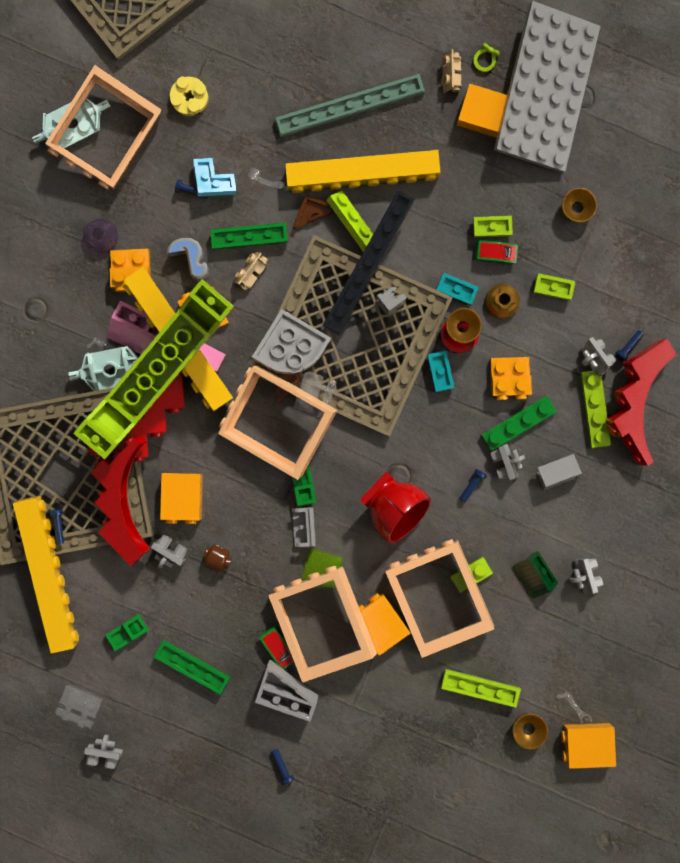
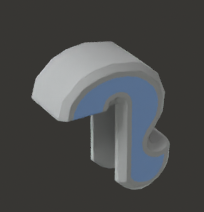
(194, 254)

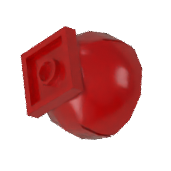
(395, 507)

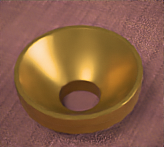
(583, 197)
(495, 307)
(468, 316)
(534, 739)

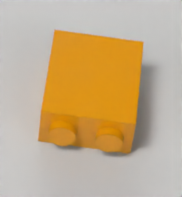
(482, 110)
(181, 497)
(383, 623)
(589, 745)

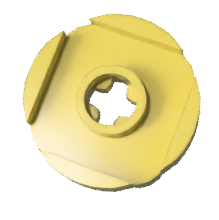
(184, 86)

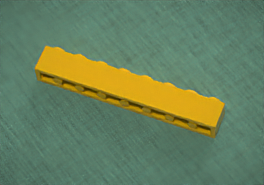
(363, 170)
(159, 314)
(45, 574)

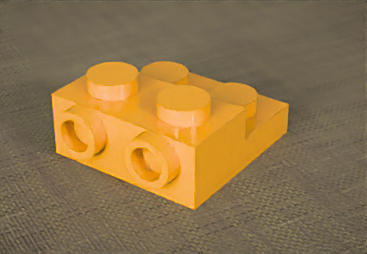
(126, 263)
(510, 378)

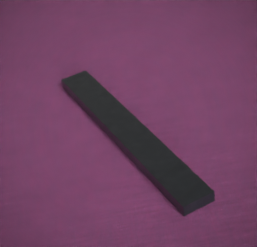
(368, 262)

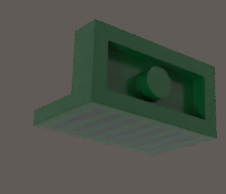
(536, 575)

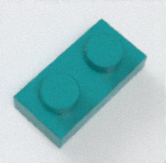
(457, 289)
(440, 371)

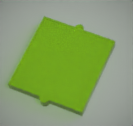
(318, 562)

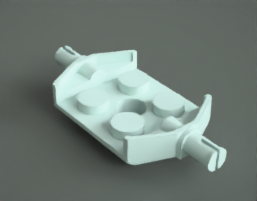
(88, 123)
(94, 367)

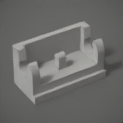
(388, 302)
(559, 472)
(304, 527)

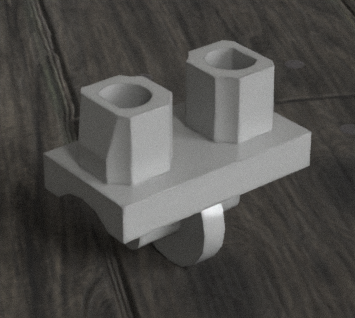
(596, 357)
(504, 454)
(176, 556)
(584, 575)
(106, 751)

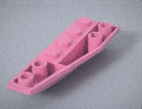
(130, 328)

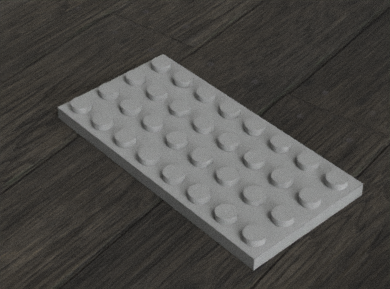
(547, 87)

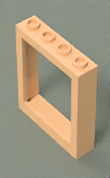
(125, 94)
(236, 407)
(352, 609)
(455, 637)

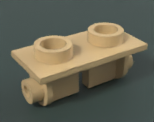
(451, 62)
(245, 275)

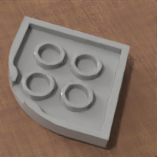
(290, 345)

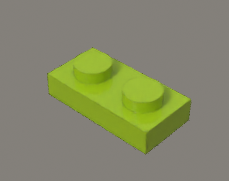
(492, 226)
(554, 287)
(479, 570)

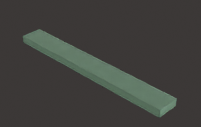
(349, 105)

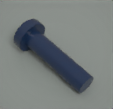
(186, 188)
(622, 355)
(472, 485)
(57, 525)
(286, 778)

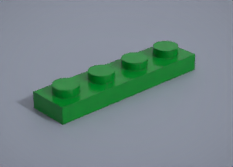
(249, 236)
(518, 423)
(191, 666)

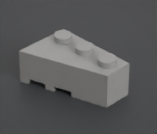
(286, 693)

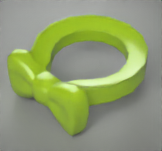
(485, 48)

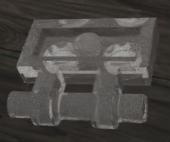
(312, 385)
(81, 701)

